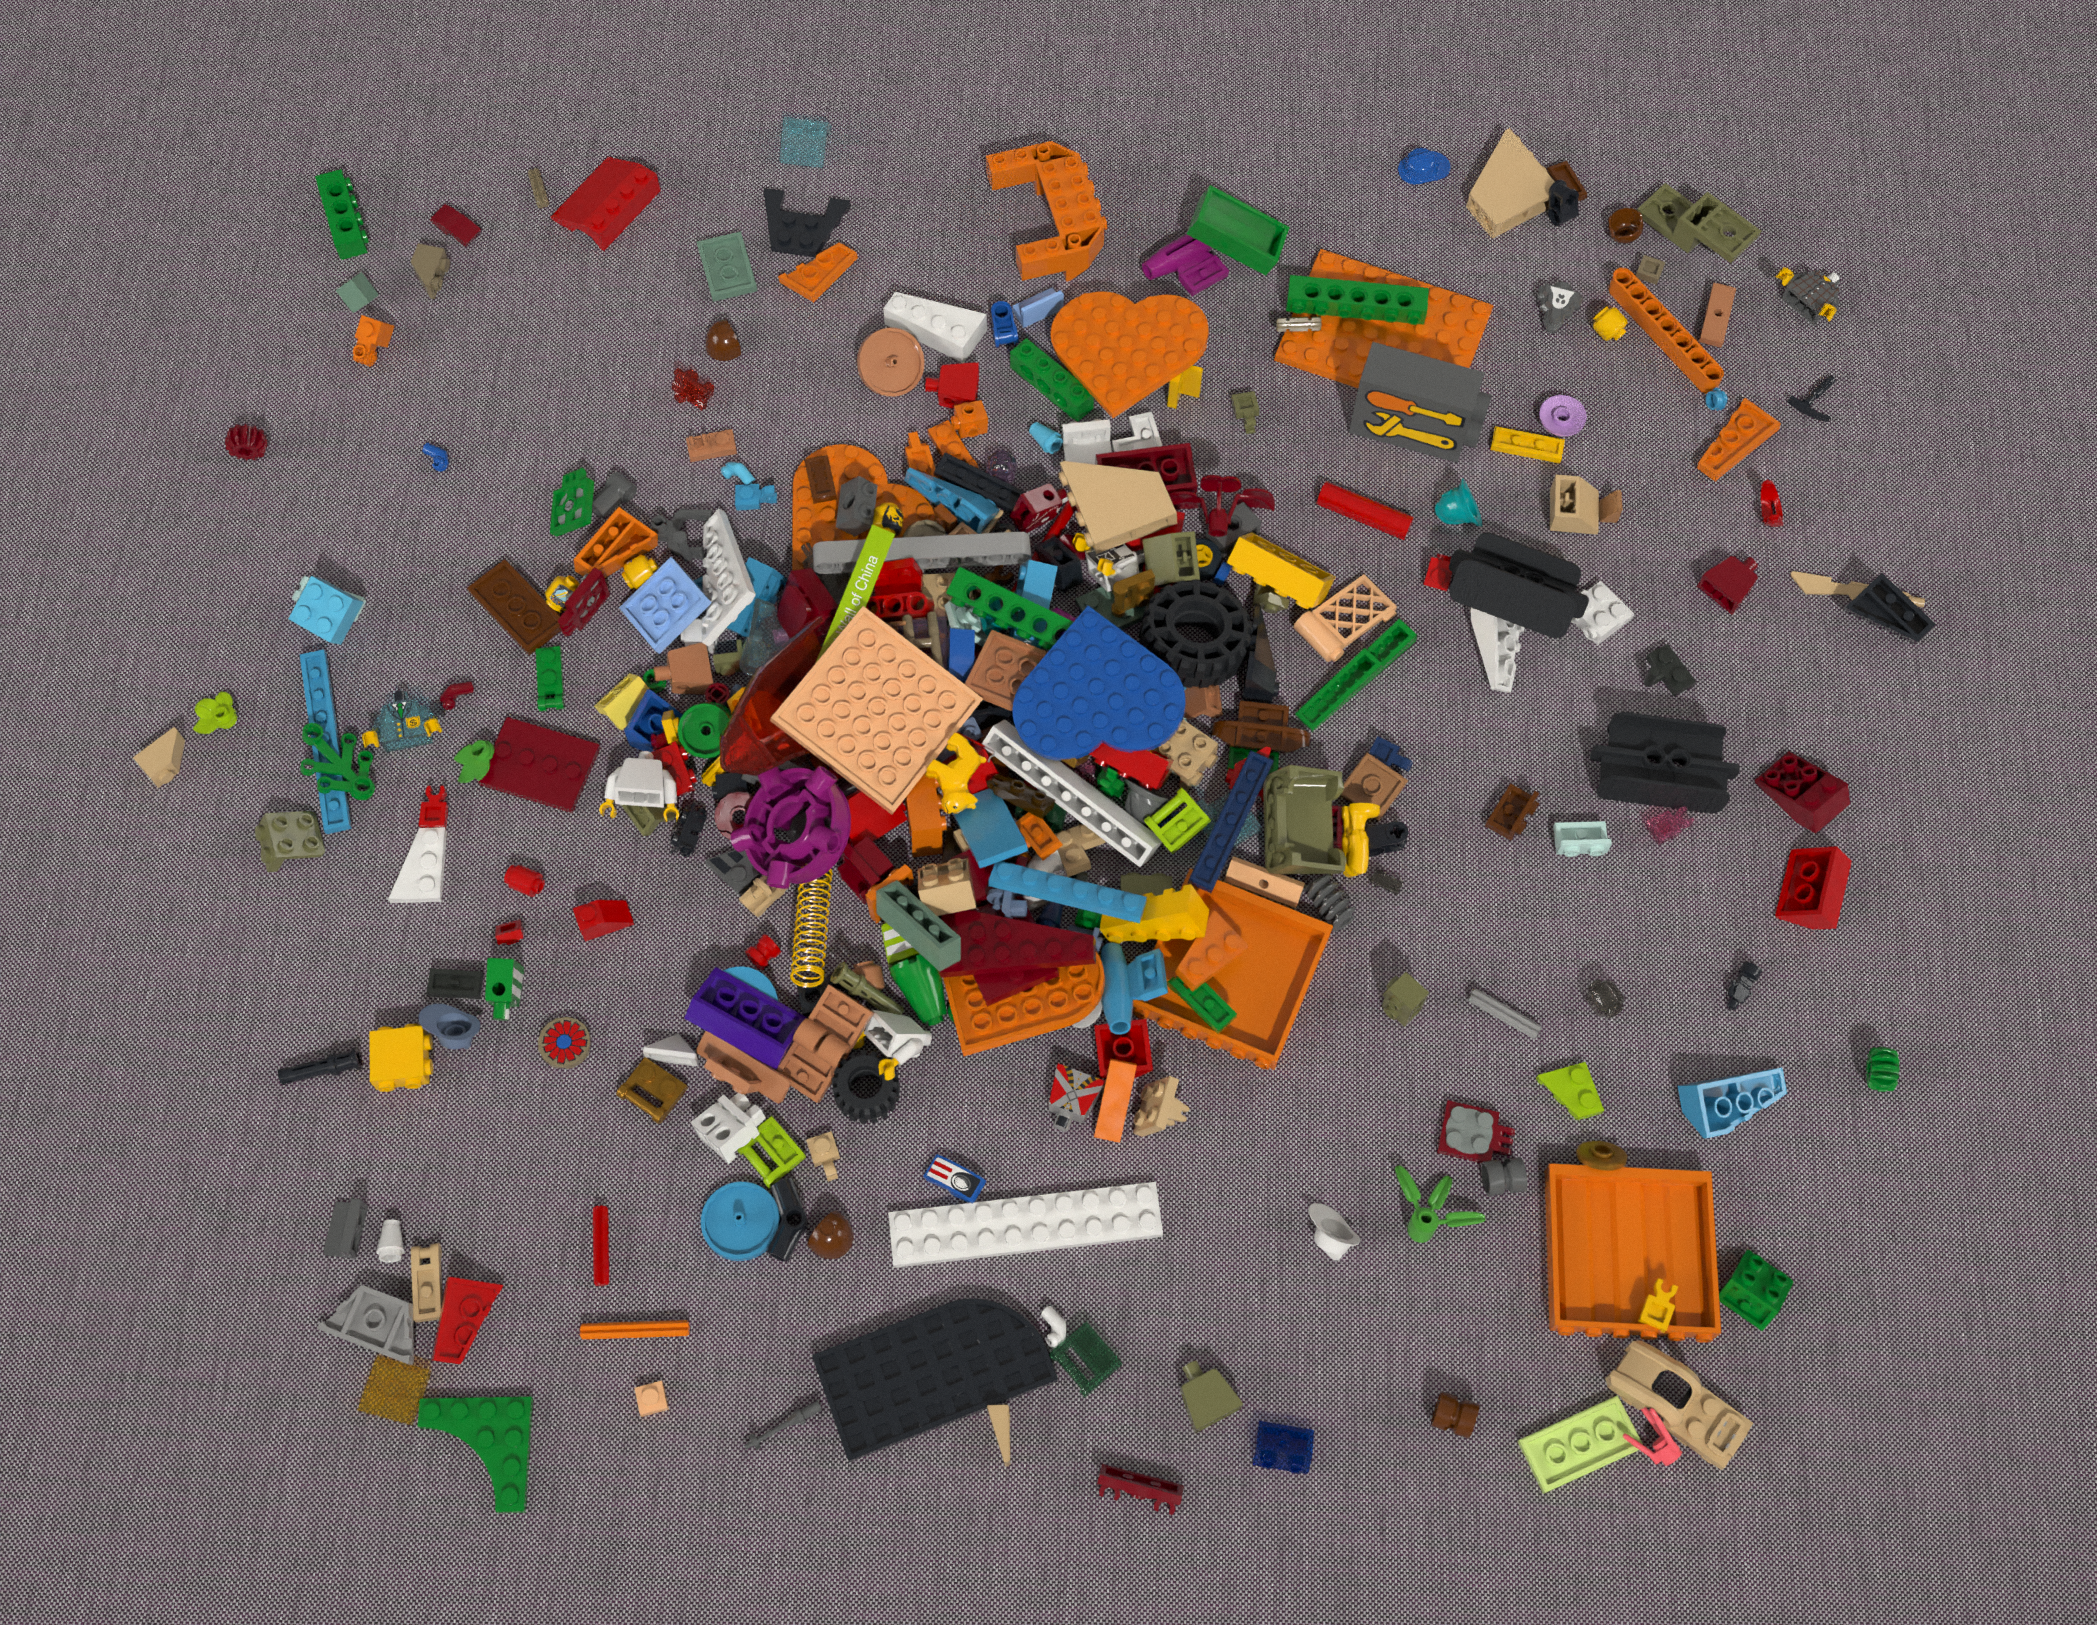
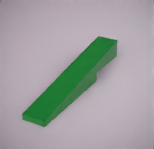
(1356, 675)

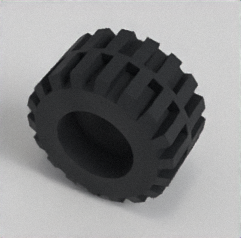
(862, 1108)

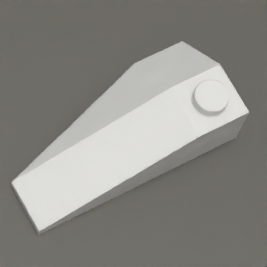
(1497, 646)

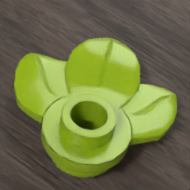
(215, 713)

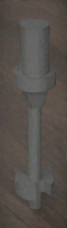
(797, 1417)

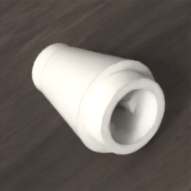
(390, 1242)

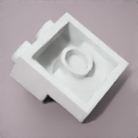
(1603, 614)

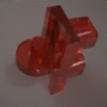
(690, 390)

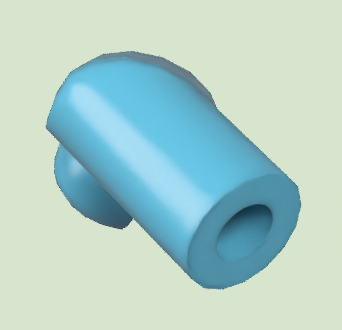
(739, 470)

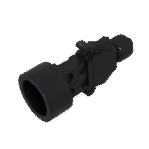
(1740, 988)

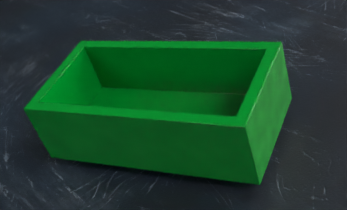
(1238, 230)

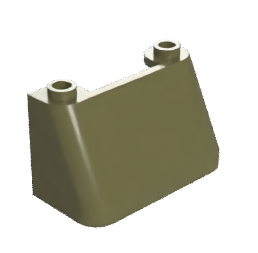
(1300, 821)

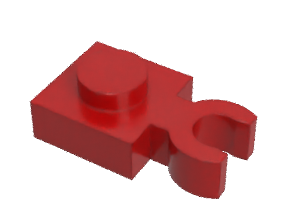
(435, 812)

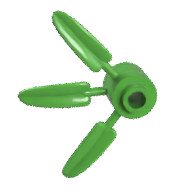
(1425, 1220)

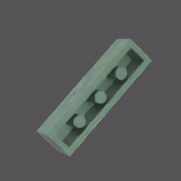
(918, 925)

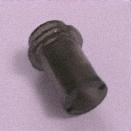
(1386, 881)

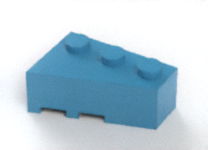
(766, 585)

